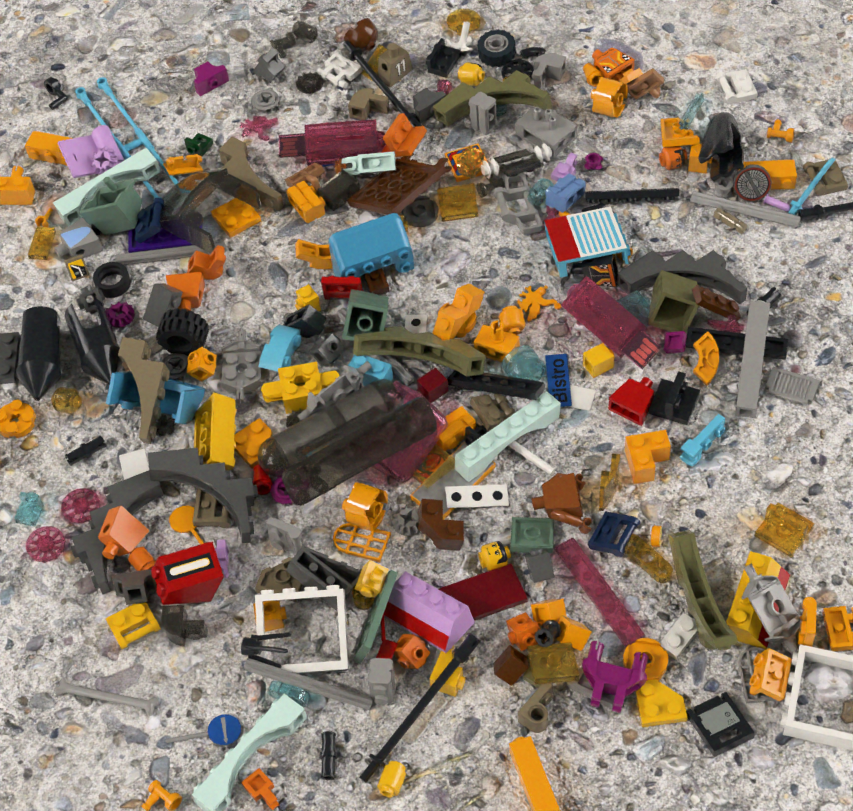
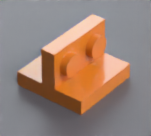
(403, 137)

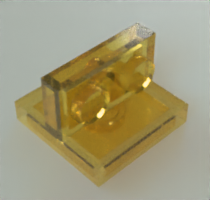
(457, 202)
(784, 529)

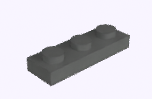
(9, 356)

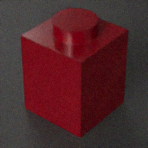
(432, 385)

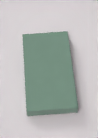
(374, 618)

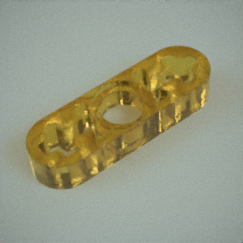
(649, 567)

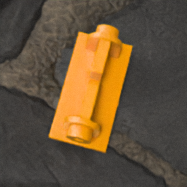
(178, 165)

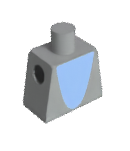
(78, 240)

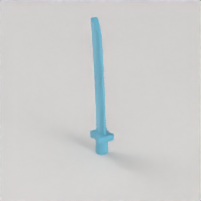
(797, 205)

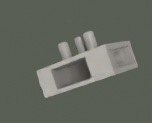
(546, 127)

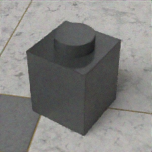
(539, 565)

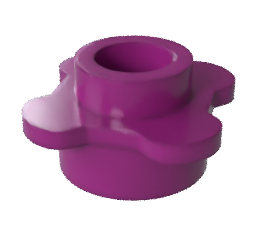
(593, 161)

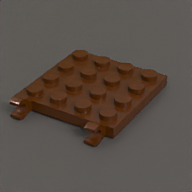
(394, 190)

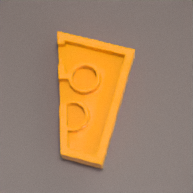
(674, 136)

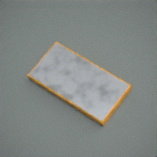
(452, 478)

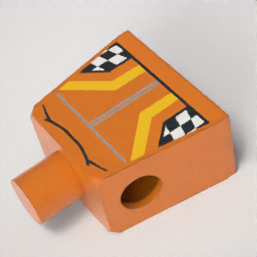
(612, 63)

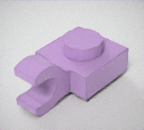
(564, 169)
(222, 554)

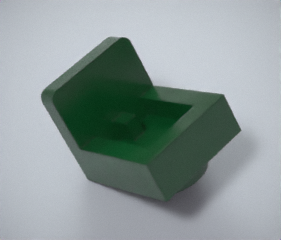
(199, 144)

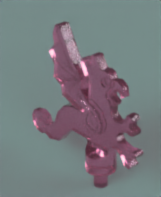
(257, 125)

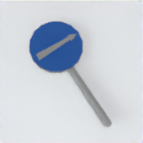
(222, 731)

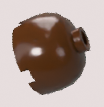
(363, 35)

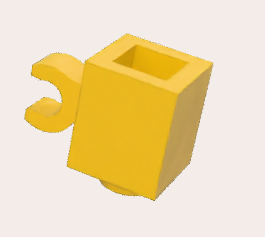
(371, 579)

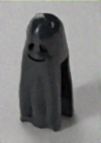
(724, 144)

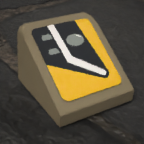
(76, 267)

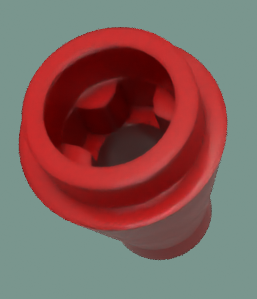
(262, 480)

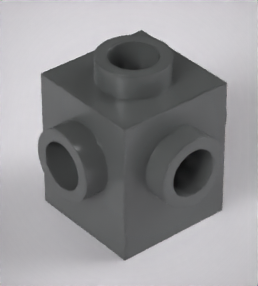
(89, 291)
(326, 349)

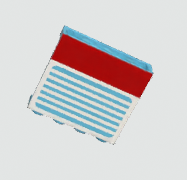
(585, 237)

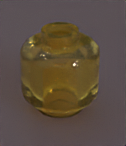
(66, 400)

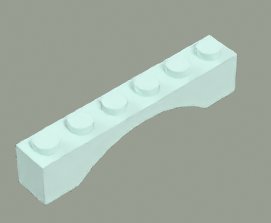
(139, 166)
(480, 453)
(279, 721)

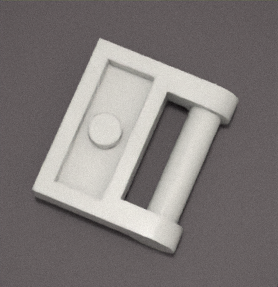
(741, 83)

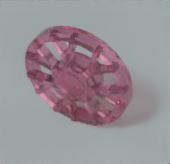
(79, 505)

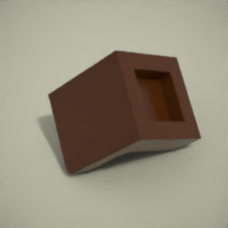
(510, 665)

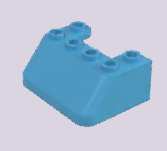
(371, 247)

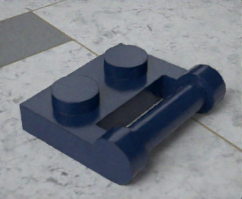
(149, 221)
(608, 530)

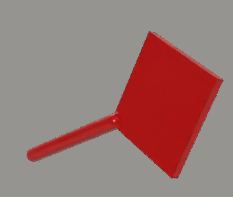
(387, 647)

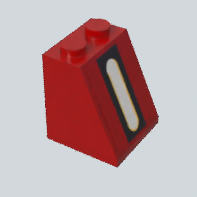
(188, 575)

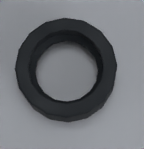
(108, 269)

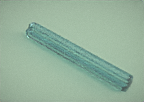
(691, 111)

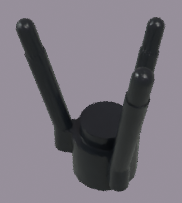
(253, 647)

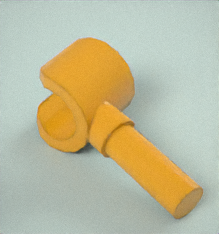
(43, 219)

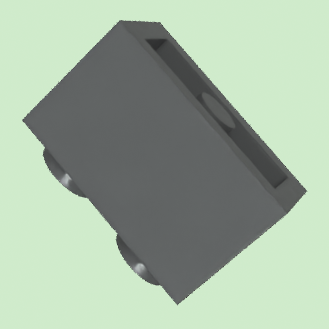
(161, 299)

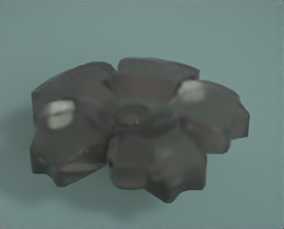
(165, 426)

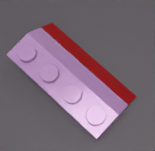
(427, 612)

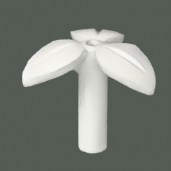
(465, 42)

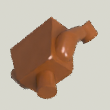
(563, 500)

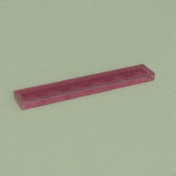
(599, 592)

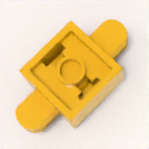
(295, 395)

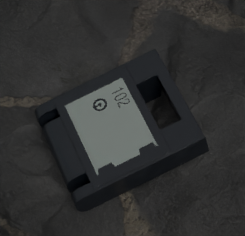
(718, 718)

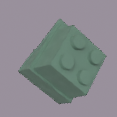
(113, 207)

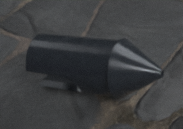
(95, 346)
(39, 351)

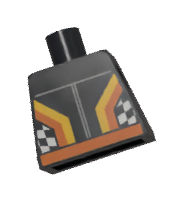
(601, 270)

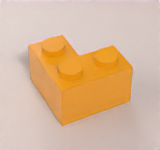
(644, 451)

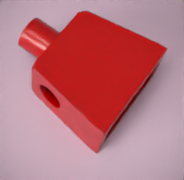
(633, 400)

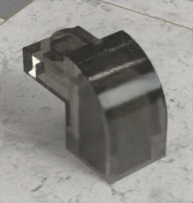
(179, 628)

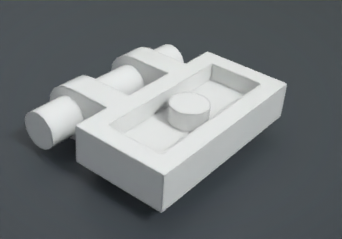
(343, 67)

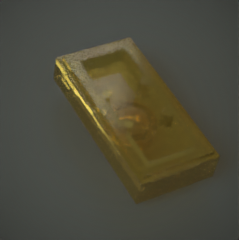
(41, 243)

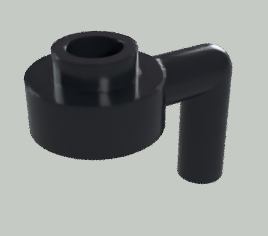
(53, 87)

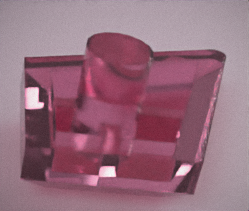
(730, 325)

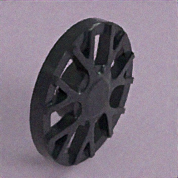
(529, 66)

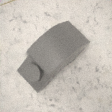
(548, 66)

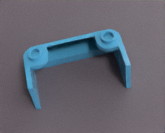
(180, 398)

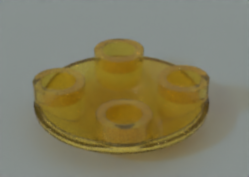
(457, 17)

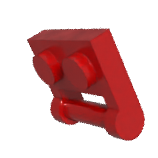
(339, 286)

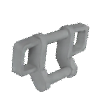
(505, 194)

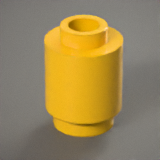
(392, 779)

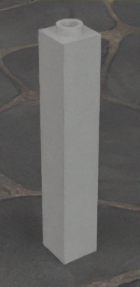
(752, 359)

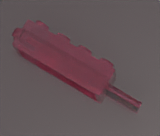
(330, 141)
(610, 322)

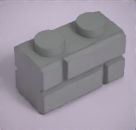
(483, 113)
(381, 680)

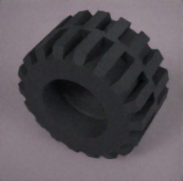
(182, 331)

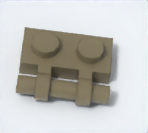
(489, 411)

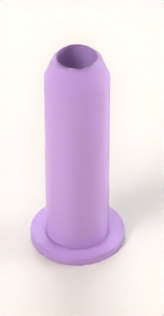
(776, 203)

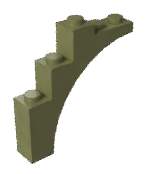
(513, 90)
(425, 346)
(710, 624)

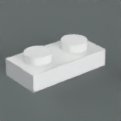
(679, 636)

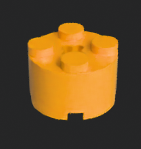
(609, 97)
(365, 506)

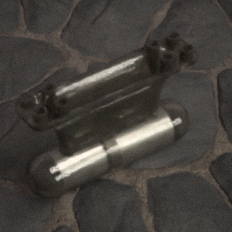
(345, 439)

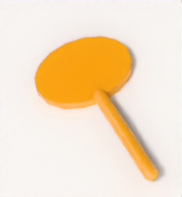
(182, 521)

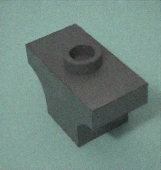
(269, 65)
(424, 103)
(134, 586)

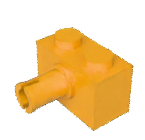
(16, 189)
(495, 342)

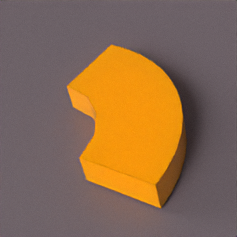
(708, 358)

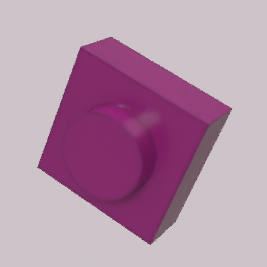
(675, 342)

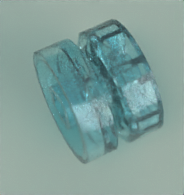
(523, 364)

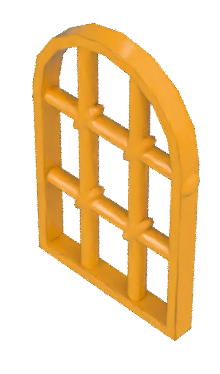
(366, 547)

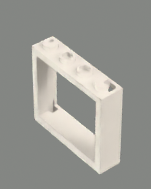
(309, 592)
(808, 731)

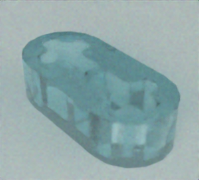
(538, 189)
(297, 694)

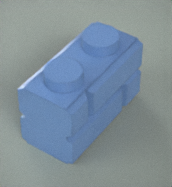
(565, 192)

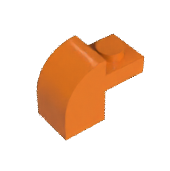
(209, 265)

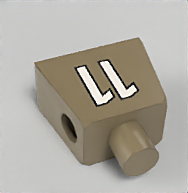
(394, 64)

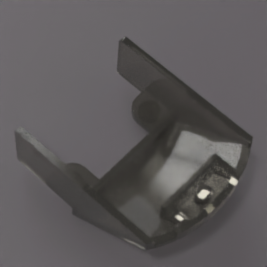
(182, 199)

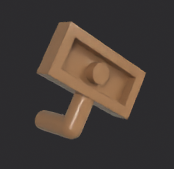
(645, 83)
(308, 174)

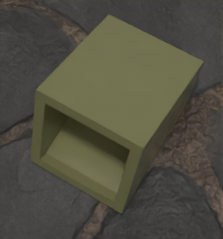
(672, 302)

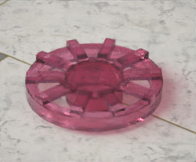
(45, 544)

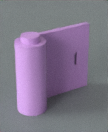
(83, 148)

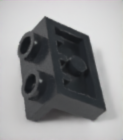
(442, 59)

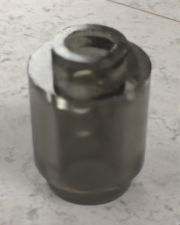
(305, 31)

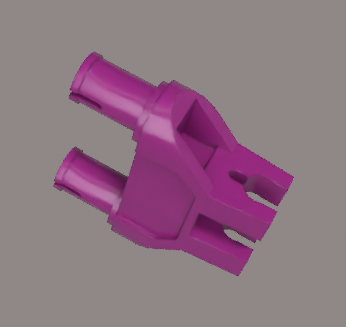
(613, 678)

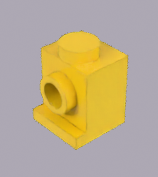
(307, 296)

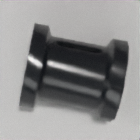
(551, 633)

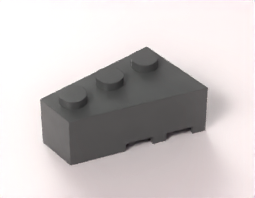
(319, 571)

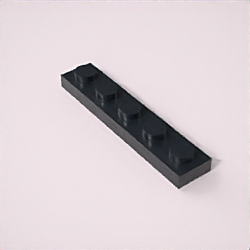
(631, 195)
(734, 342)
(498, 384)

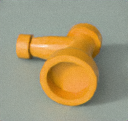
(776, 132)
(172, 800)

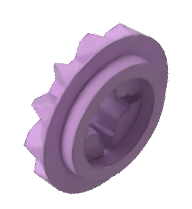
(109, 154)

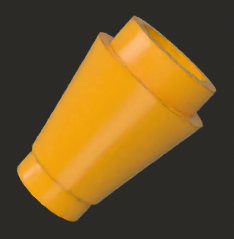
(592, 74)

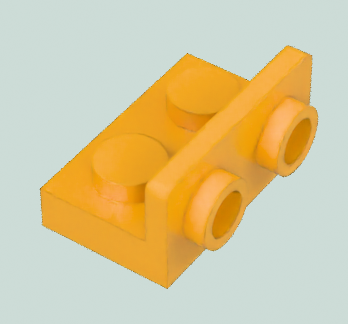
(770, 674)

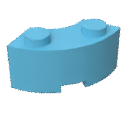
(281, 347)

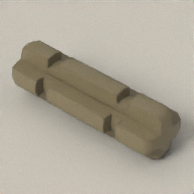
(730, 220)

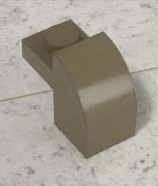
(366, 101)

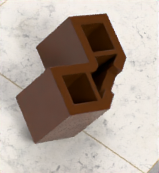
(443, 533)

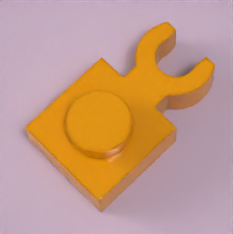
(630, 75)

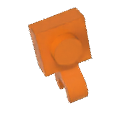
(259, 787)

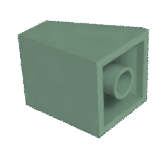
(365, 314)

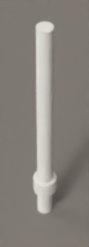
(518, 448)

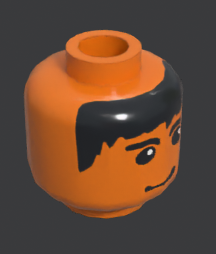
(672, 157)

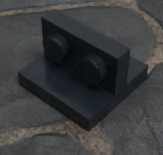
(674, 400)

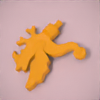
(535, 299)

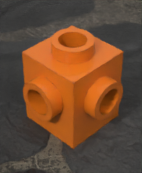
(522, 631)
(411, 652)

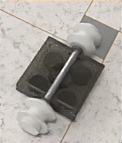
(517, 162)

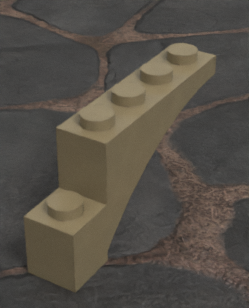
(234, 157)
(150, 381)

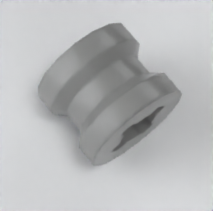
(723, 187)

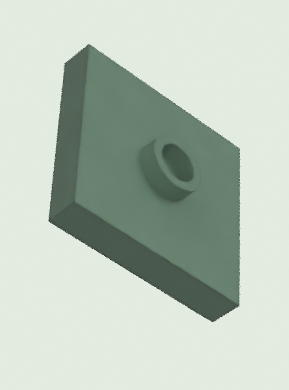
(531, 533)

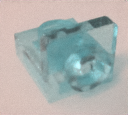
(29, 509)

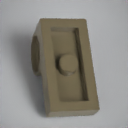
(536, 707)

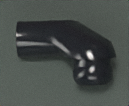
(532, 51)

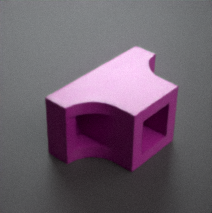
(209, 77)

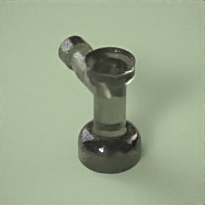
(277, 44)
(483, 189)

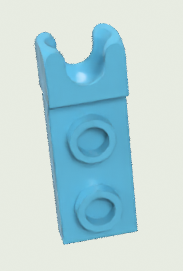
(703, 441)

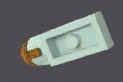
(367, 163)

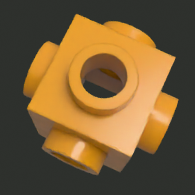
(201, 364)

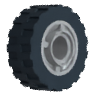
(496, 48)

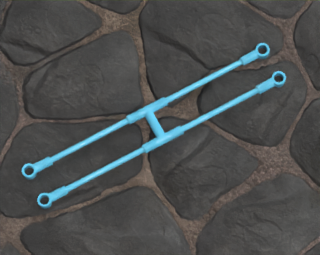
(103, 84)

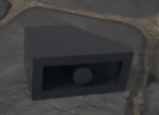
(307, 320)

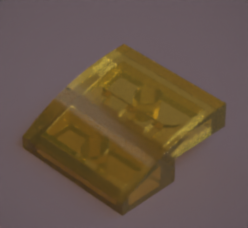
(609, 482)

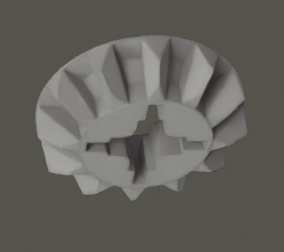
(268, 96)
(398, 521)

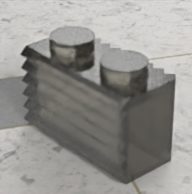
(339, 189)

